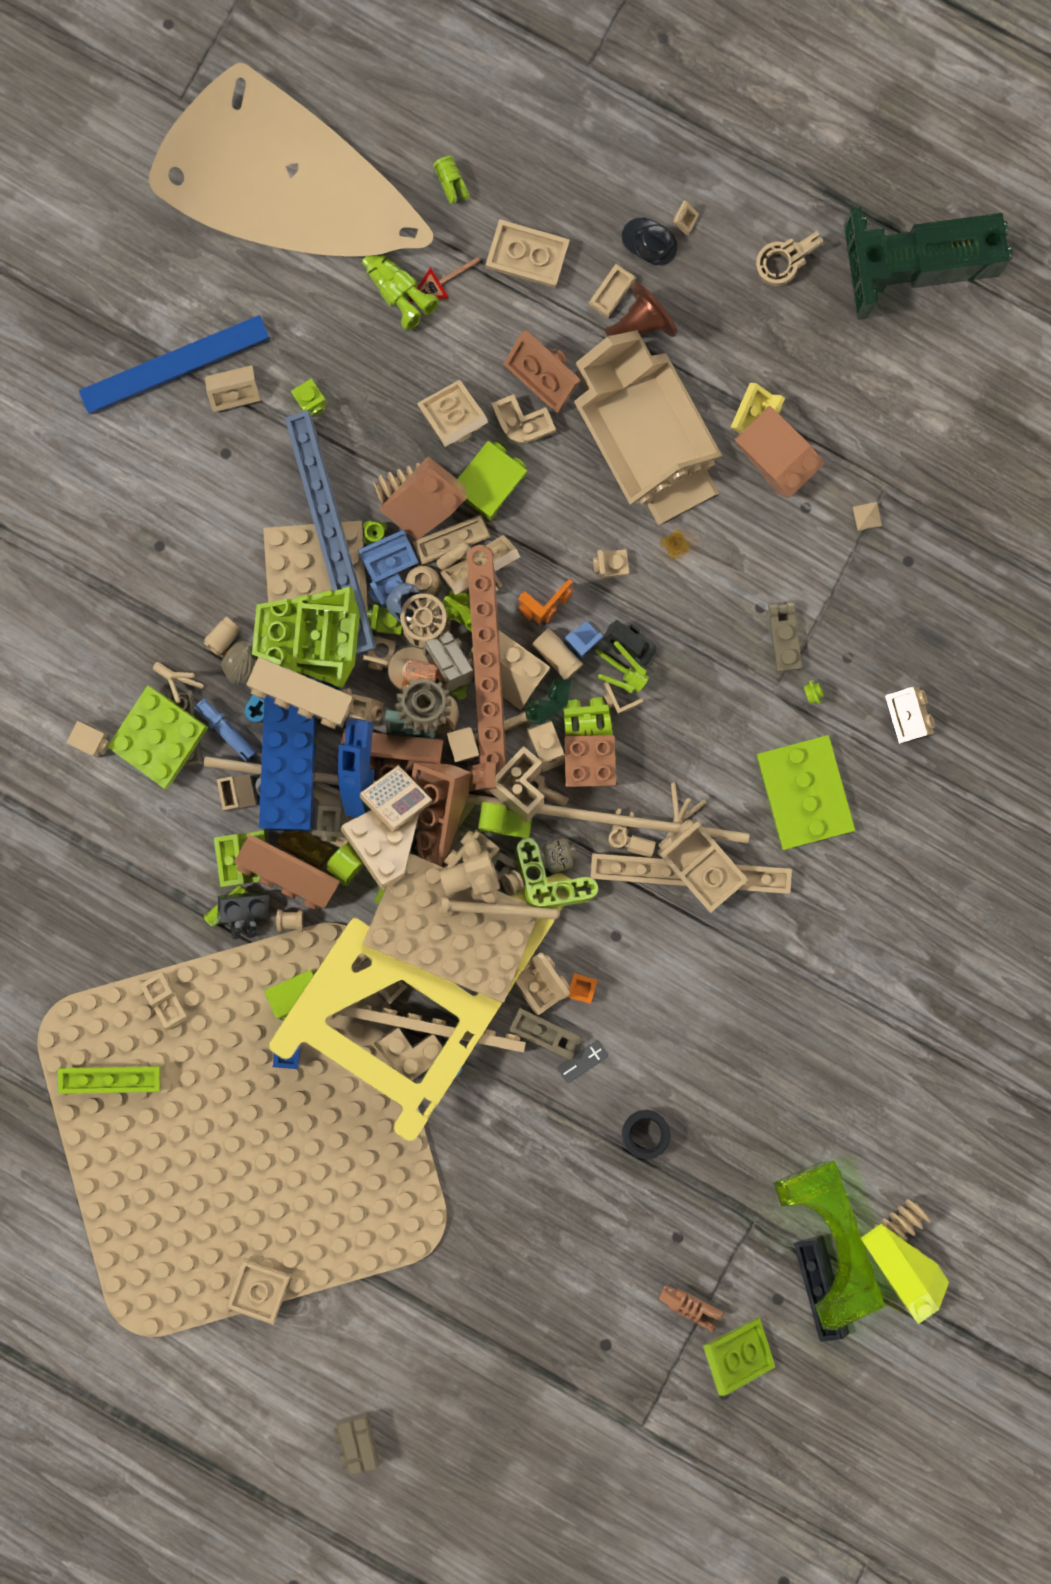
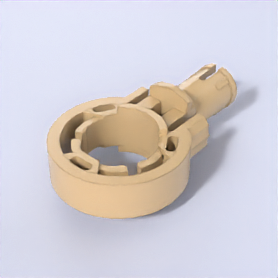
(786, 249)

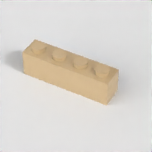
(299, 692)

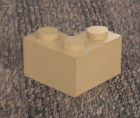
(514, 785)
(408, 1059)

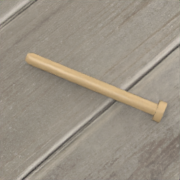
(445, 905)

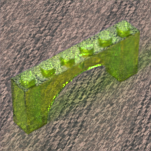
(855, 1286)

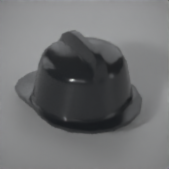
(649, 241)

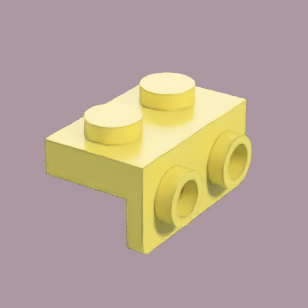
(753, 404)

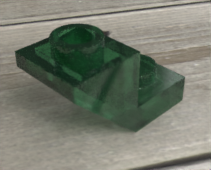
(540, 710)

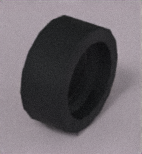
(648, 1153)

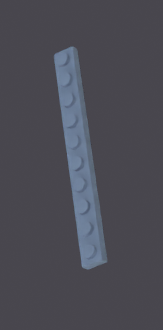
(326, 517)

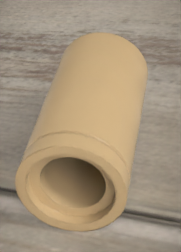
(557, 654)

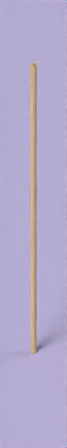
(545, 809)

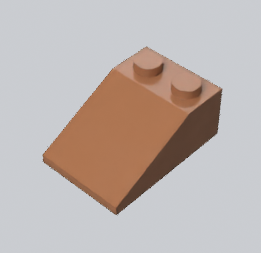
(779, 452)
(424, 499)

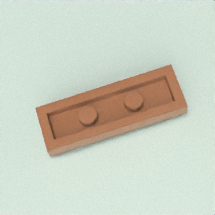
(482, 776)

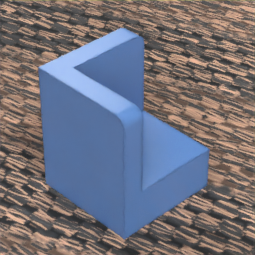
(583, 639)

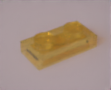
(305, 847)

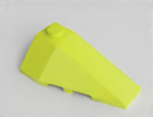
(910, 1273)

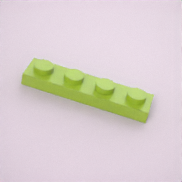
(109, 1079)

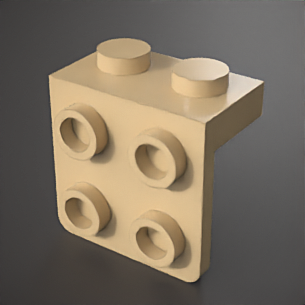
(541, 984)

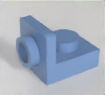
(383, 589)

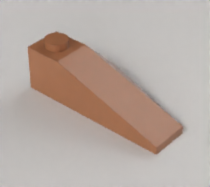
(438, 822)

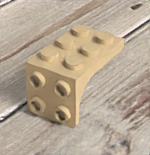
(701, 864)

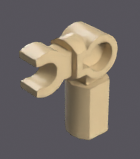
(637, 845)

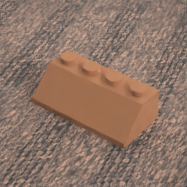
(395, 750)
(286, 872)

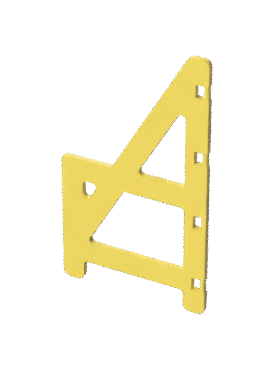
(338, 987)

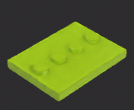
(805, 792)

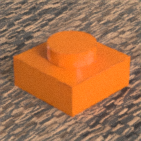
(582, 988)

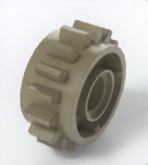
(423, 691)

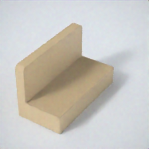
(232, 388)

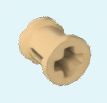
(290, 920)

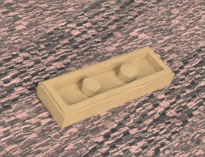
(437, 544)

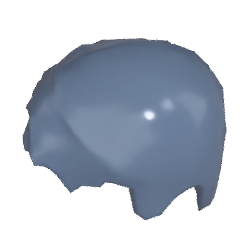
(398, 597)

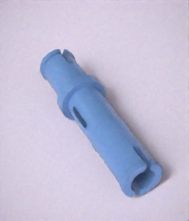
(226, 731)

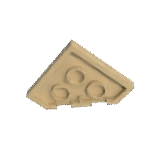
(379, 847)

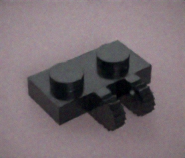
(242, 907)

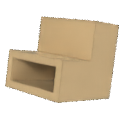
(237, 793)

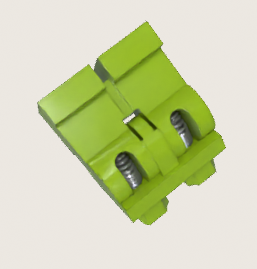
(588, 720)

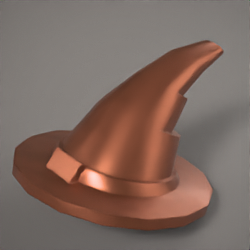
(644, 315)

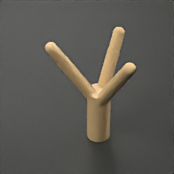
(172, 676)
(683, 815)

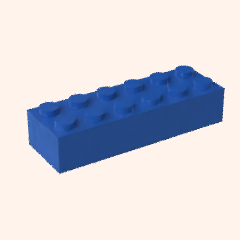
(287, 769)

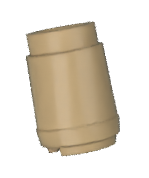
(221, 636)

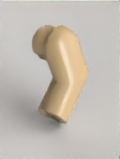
(453, 555)

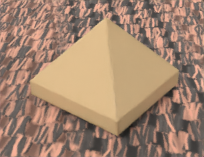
(686, 217)
(867, 516)

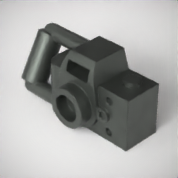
(631, 640)

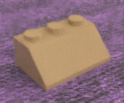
(519, 671)

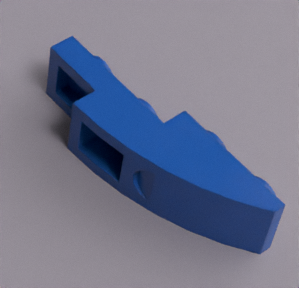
(354, 765)

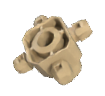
(475, 872)

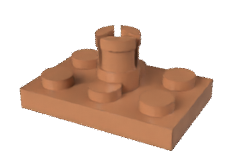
(542, 371)

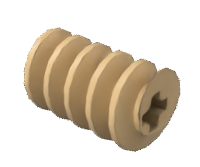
(387, 487)
(906, 1220)

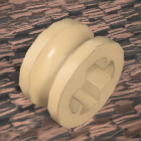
(512, 882)

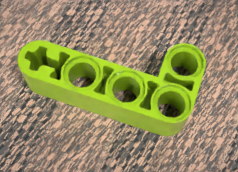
(501, 821)

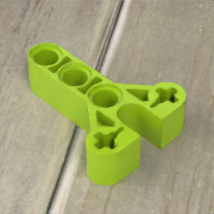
(345, 865)

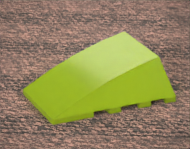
(310, 634)

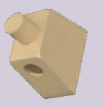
(546, 745)

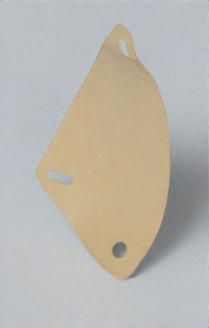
(241, 181)

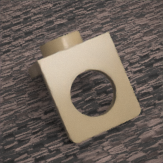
(376, 662)
(611, 701)

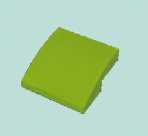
(226, 852)

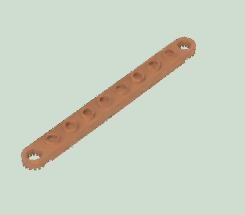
(487, 659)

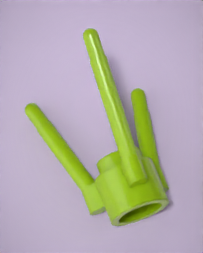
(634, 678)

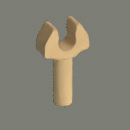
(549, 793)

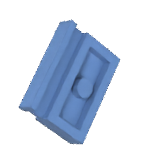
(388, 556)

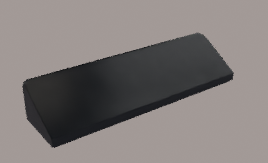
(818, 1280)

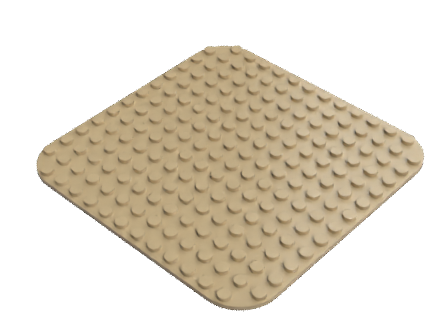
(232, 1149)

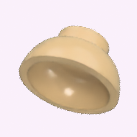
(425, 579)

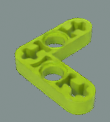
(541, 885)

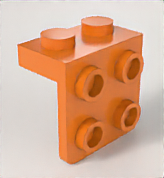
(533, 610)

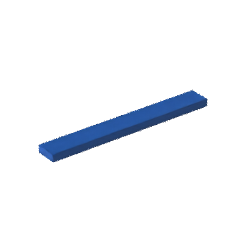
(174, 364)

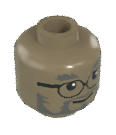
(558, 855)

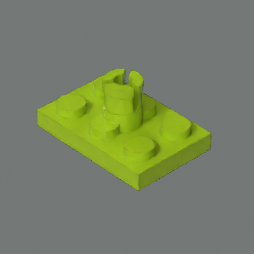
(739, 1356)

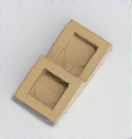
(164, 1001)

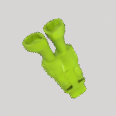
(395, 285)

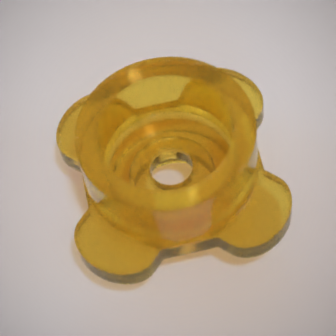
(677, 537)

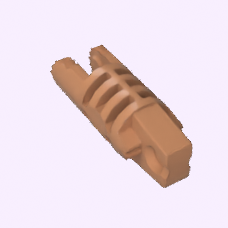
(690, 1307)

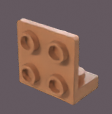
(590, 761)

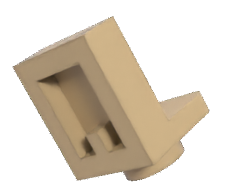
(611, 563)
(367, 709)

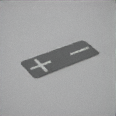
(582, 1061)

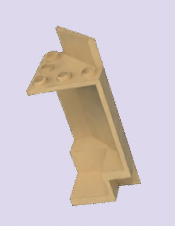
(646, 426)

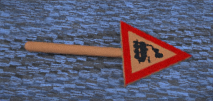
(431, 284)

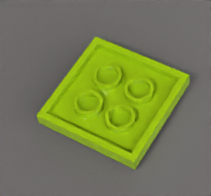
(157, 737)

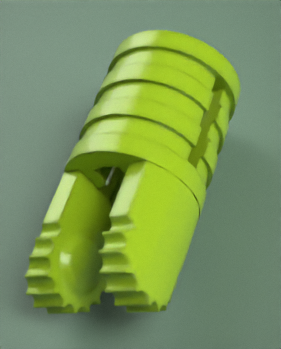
(449, 176)

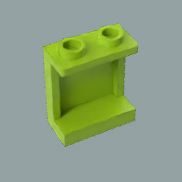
(491, 479)

